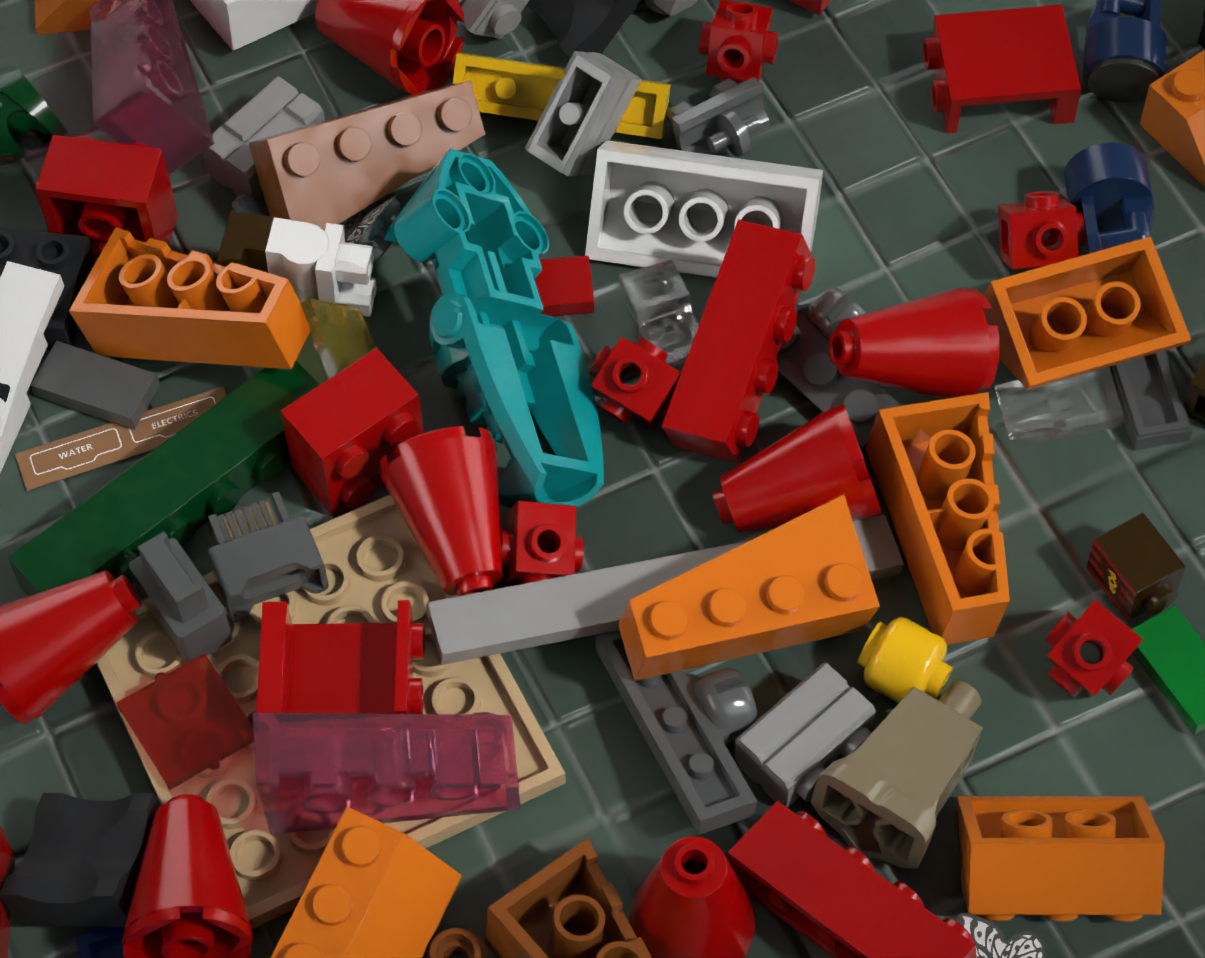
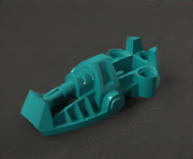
(492, 334)

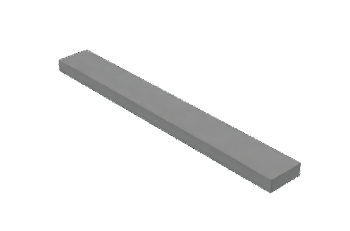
(591, 600)

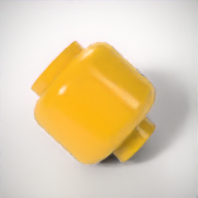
(904, 658)

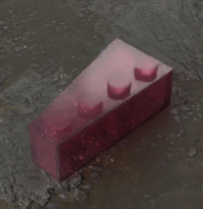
(146, 80)
(382, 767)

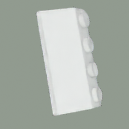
(686, 204)

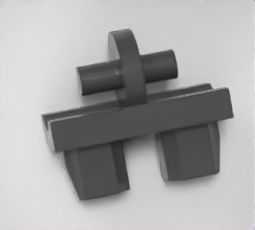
(722, 121)

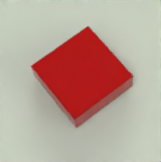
(565, 286)

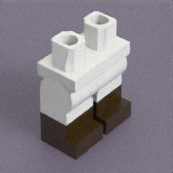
(311, 259)

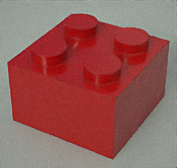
(105, 185)
(346, 429)

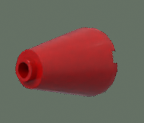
(400, 40)
(922, 346)
(798, 476)
(451, 505)
(58, 637)
(187, 889)
(693, 905)

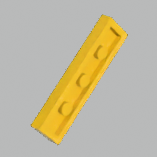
(525, 88)

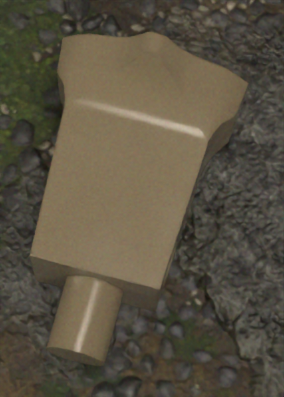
(901, 775)

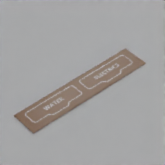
(110, 441)

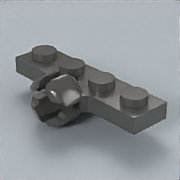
(809, 369)
(688, 730)

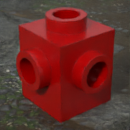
(739, 41)
(1040, 231)
(643, 400)
(540, 542)
(1113, 644)

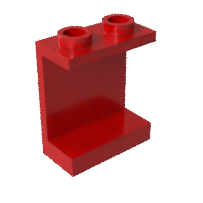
(1002, 60)
(339, 665)

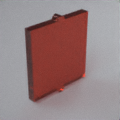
(187, 721)

